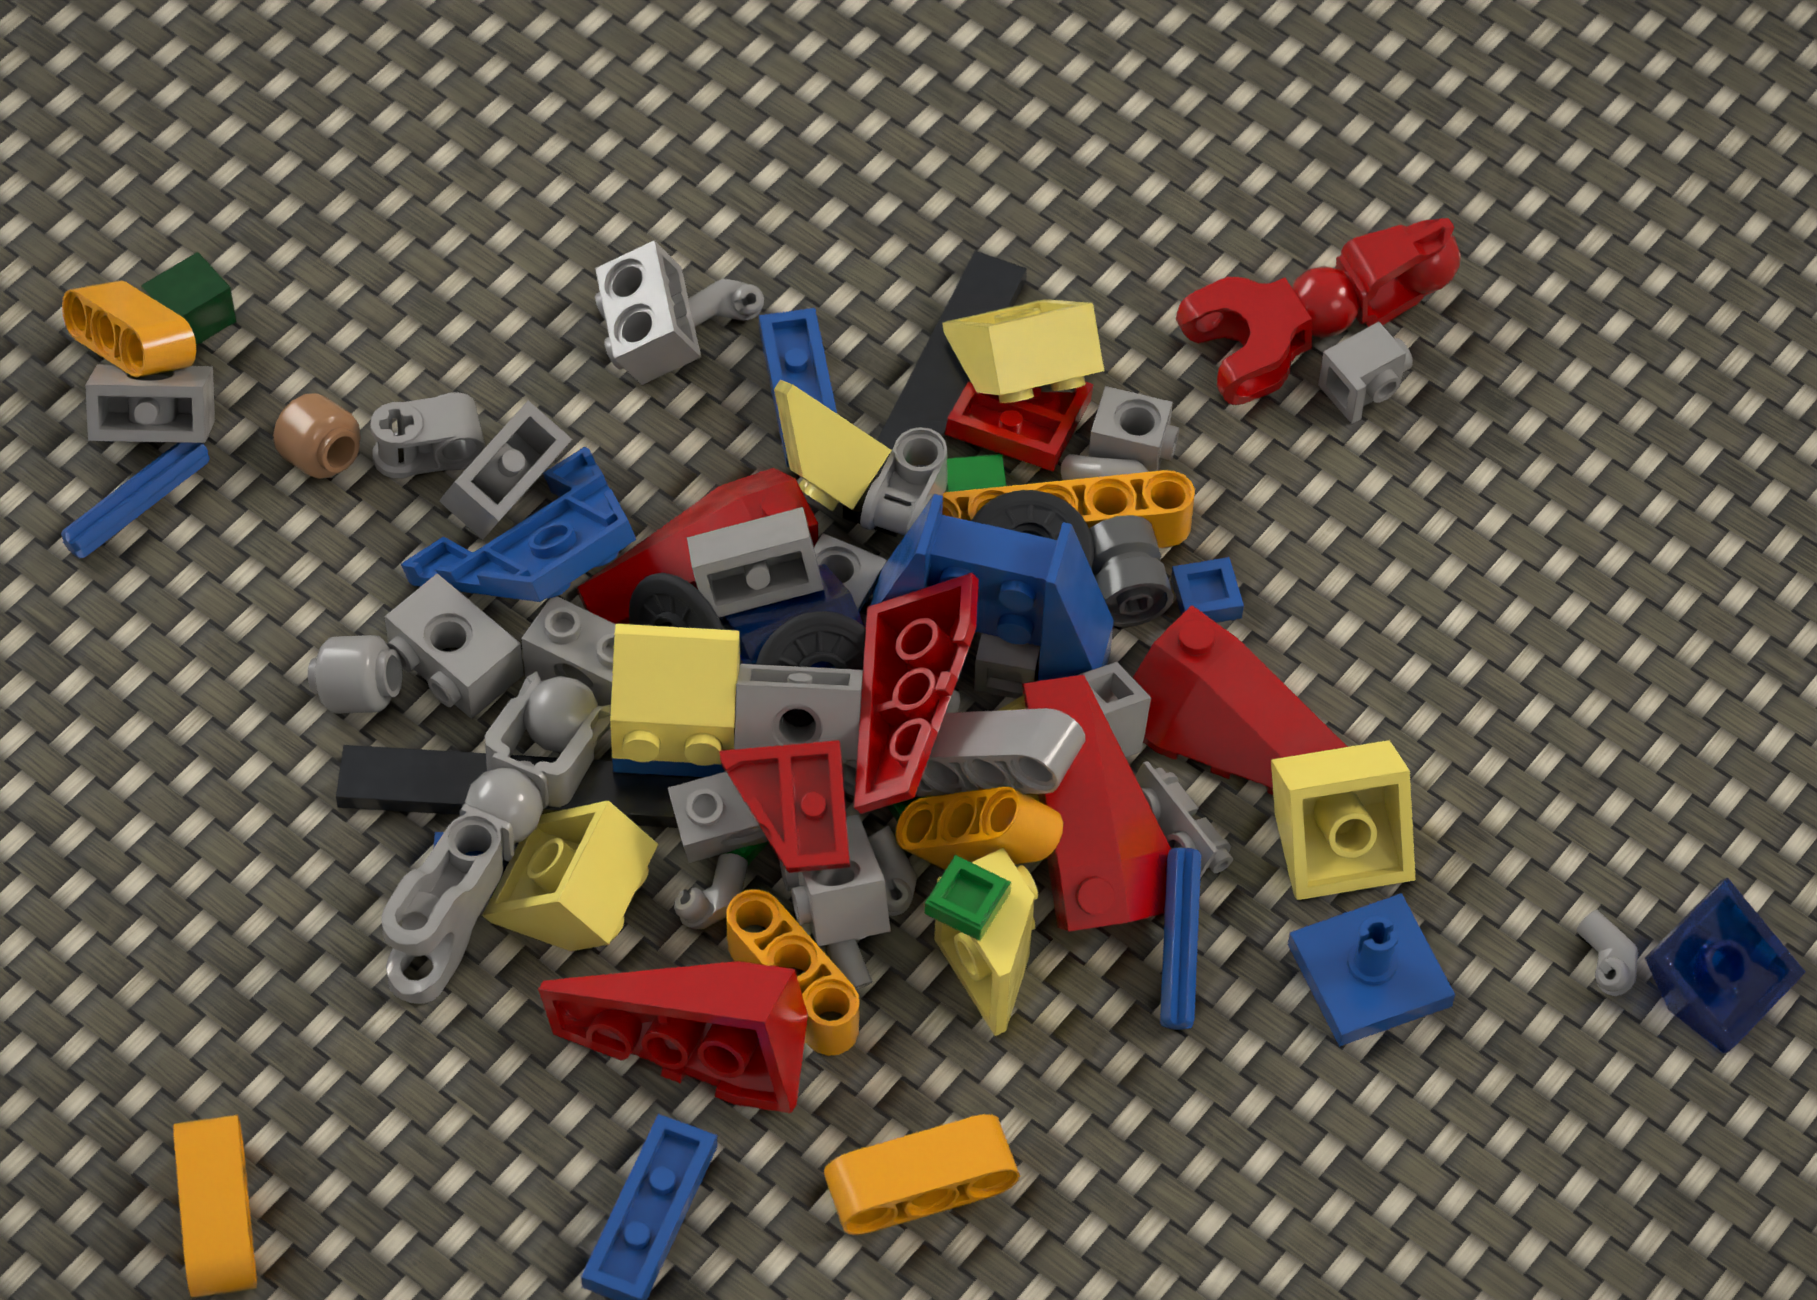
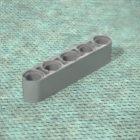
(996, 750)

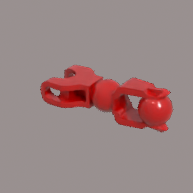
(1274, 322)

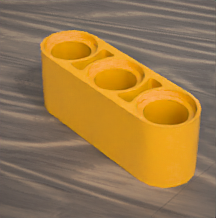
(129, 328)
(978, 825)
(790, 946)
(921, 1174)
(214, 1206)

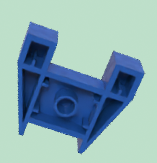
(1027, 586)

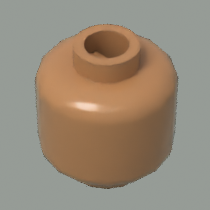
(317, 436)

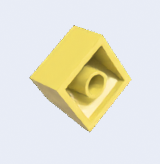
(1027, 348)
(826, 449)
(673, 693)
(1344, 819)
(573, 877)
(996, 964)

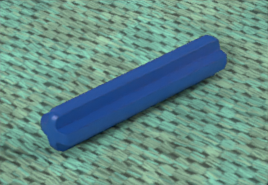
(134, 497)
(1180, 938)

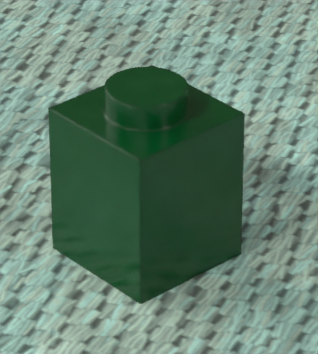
(196, 294)

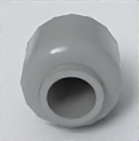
(355, 674)

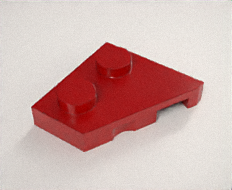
(1025, 429)
(795, 801)

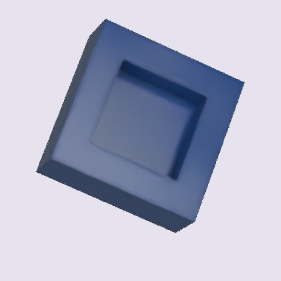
(1209, 588)

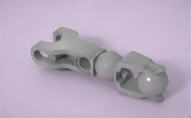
(501, 808)

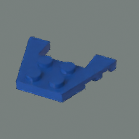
(544, 550)

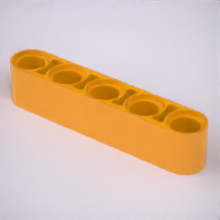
(1158, 496)

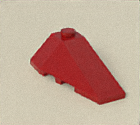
(667, 549)
(908, 679)
(1223, 703)
(1111, 845)
(713, 1022)

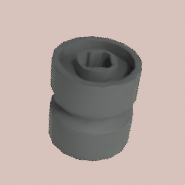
(1130, 570)

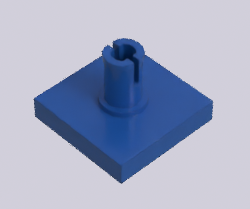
(1370, 969)

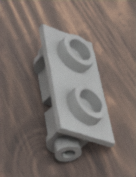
(1174, 814)

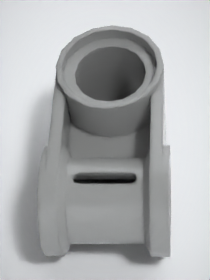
(433, 434)
(902, 488)

